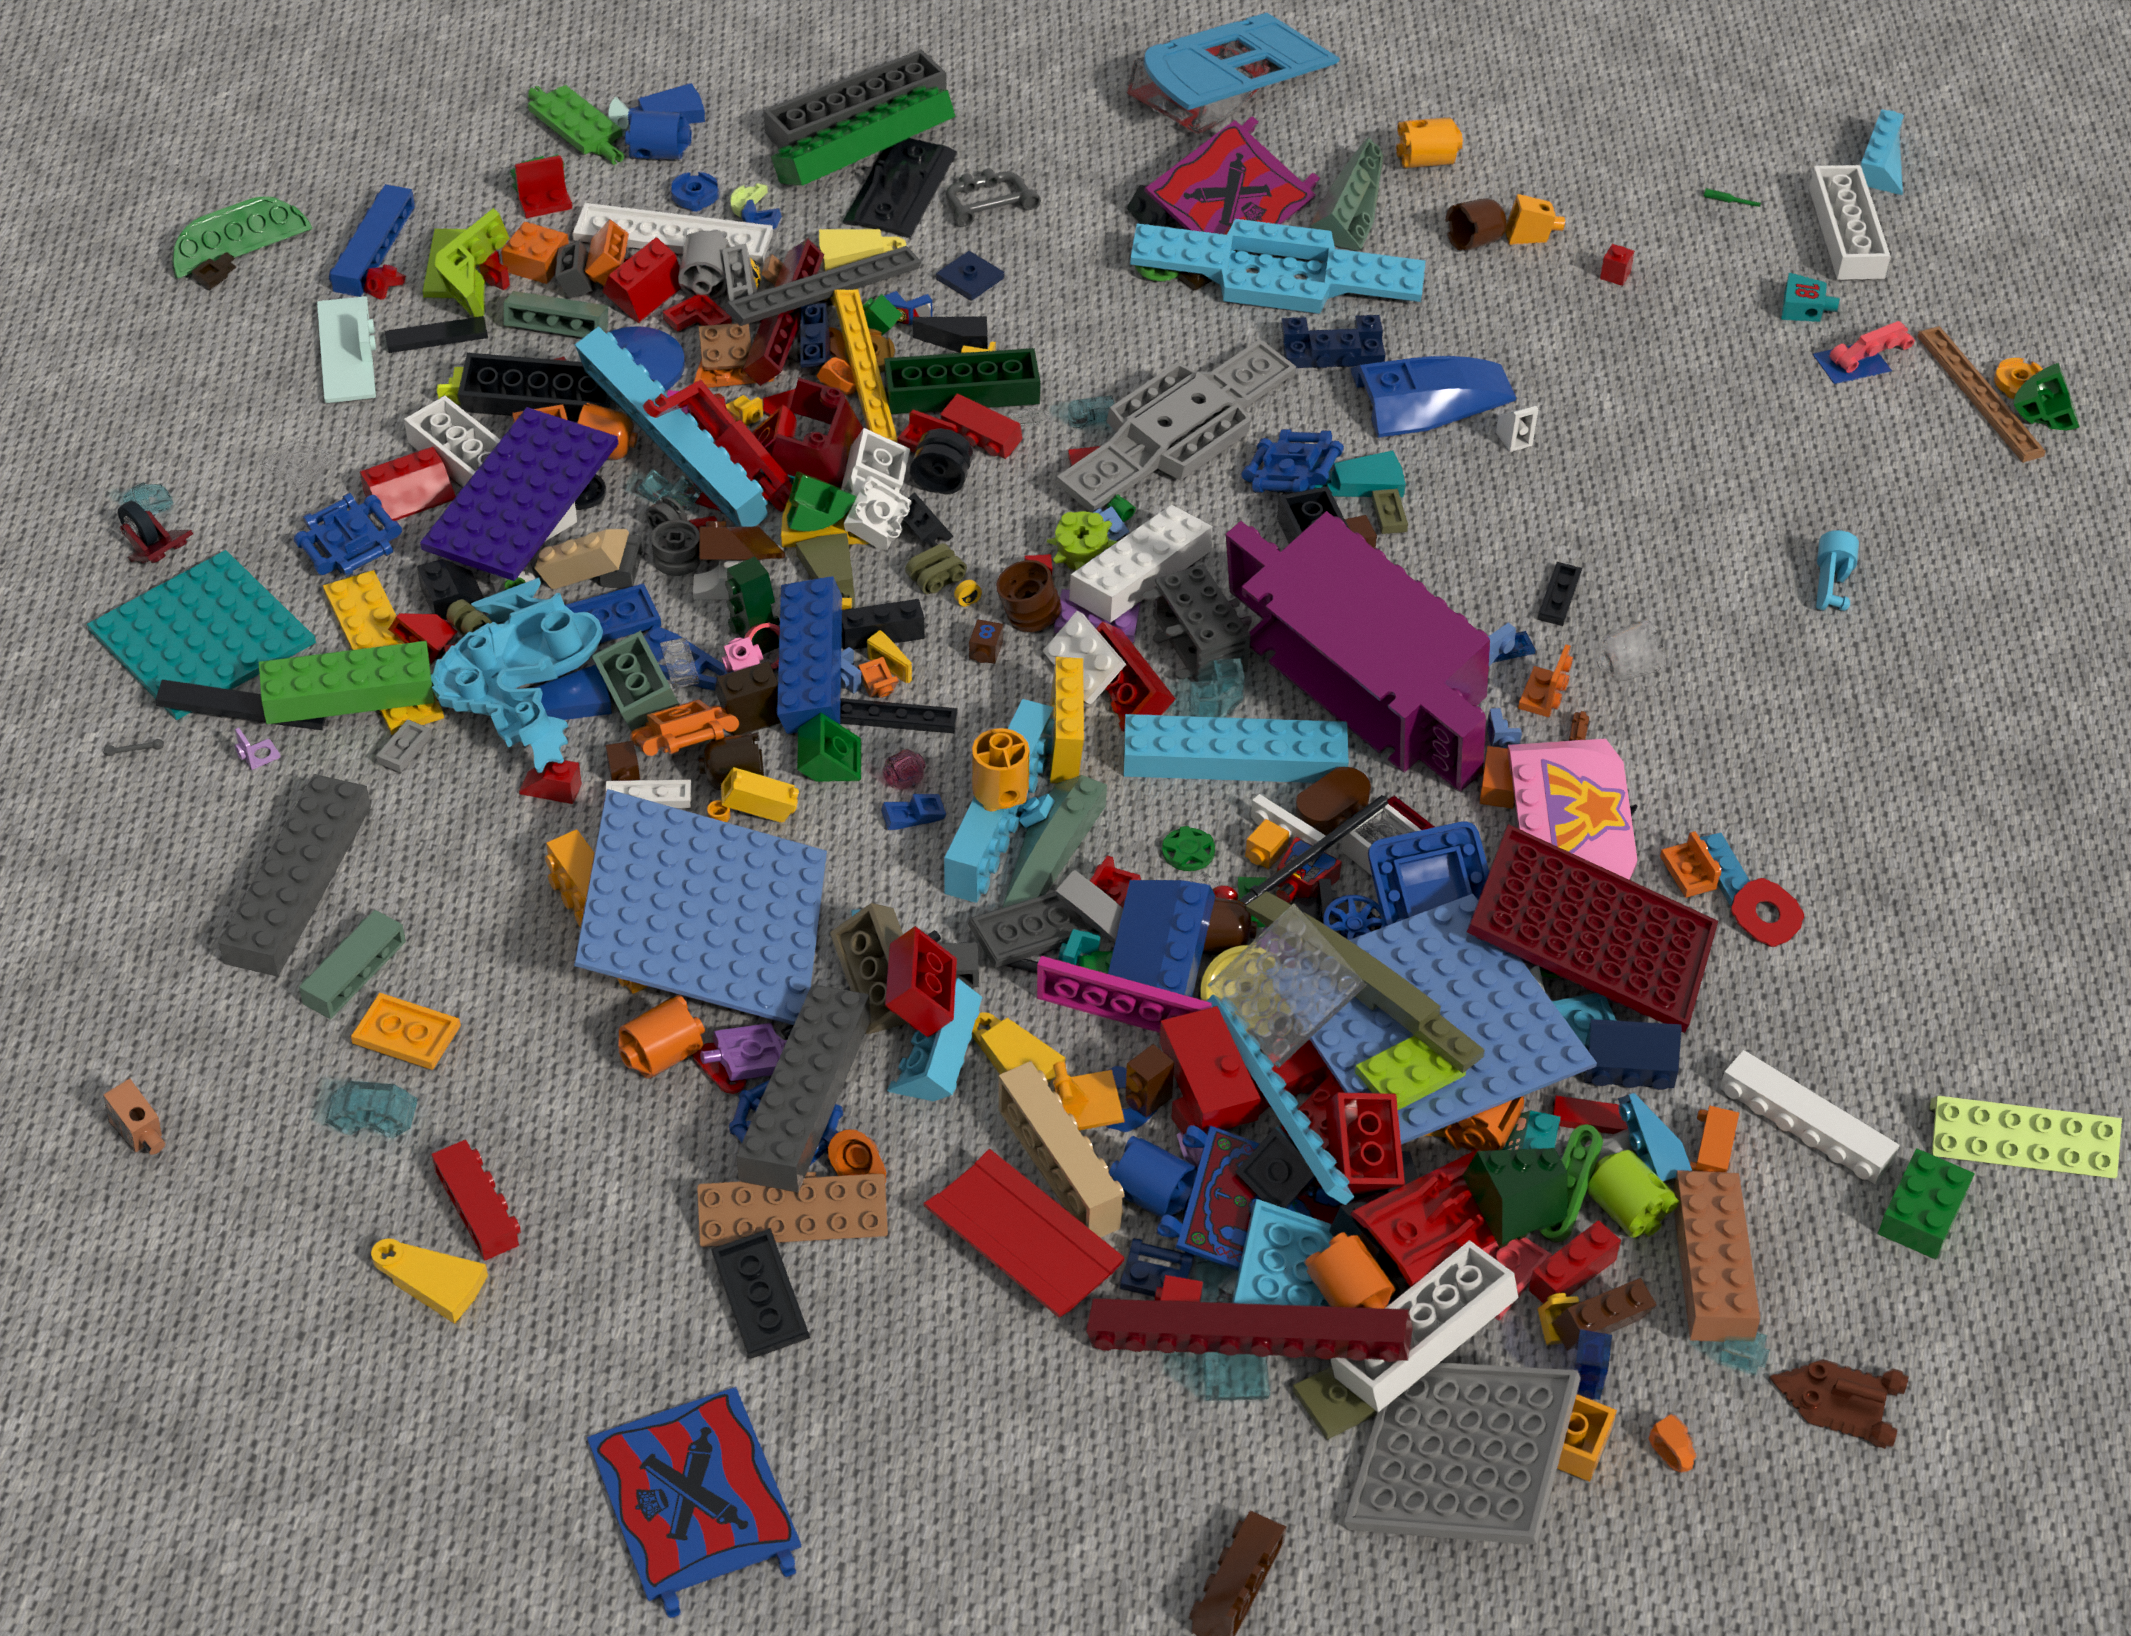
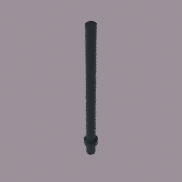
(1315, 850)

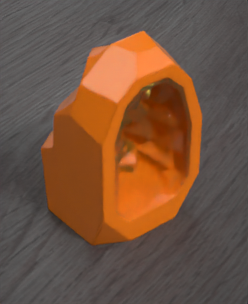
(837, 374)
(1673, 1443)

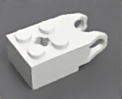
(877, 458)

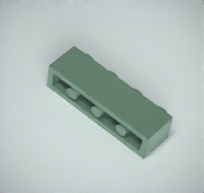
(554, 314)
(352, 964)

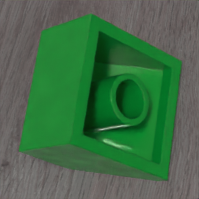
(828, 751)

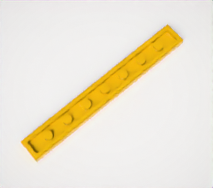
(864, 363)

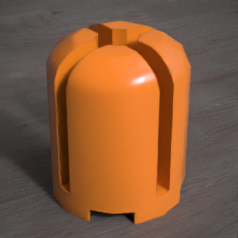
(1487, 1129)

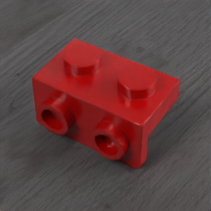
(918, 425)
(1113, 880)

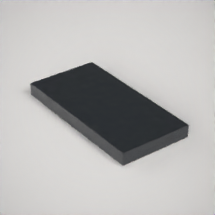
(760, 1293)

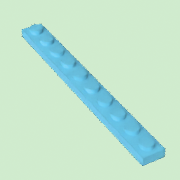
(1285, 1108)

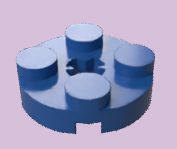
(694, 200)

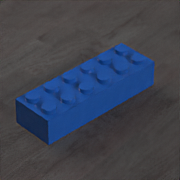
(809, 652)

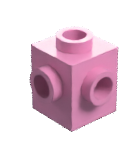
(741, 654)

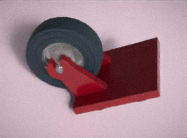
(144, 529)

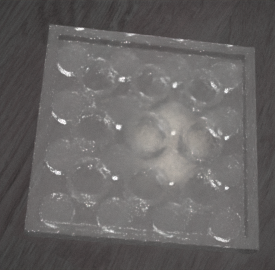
(1286, 985)

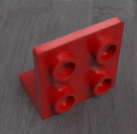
(542, 187)

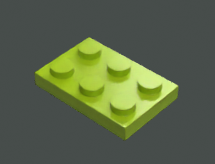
(1408, 1071)

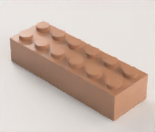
(1715, 1256)

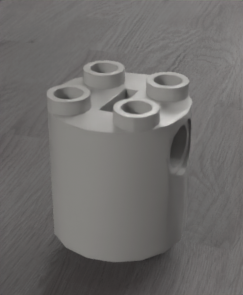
(703, 264)

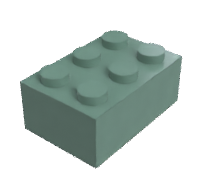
(635, 679)

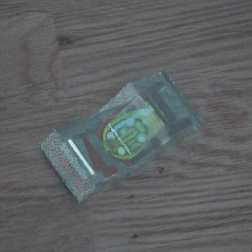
(656, 486)

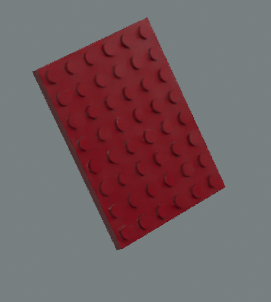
(1594, 927)

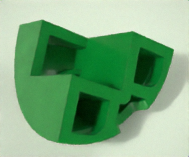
(2047, 400)
(816, 503)

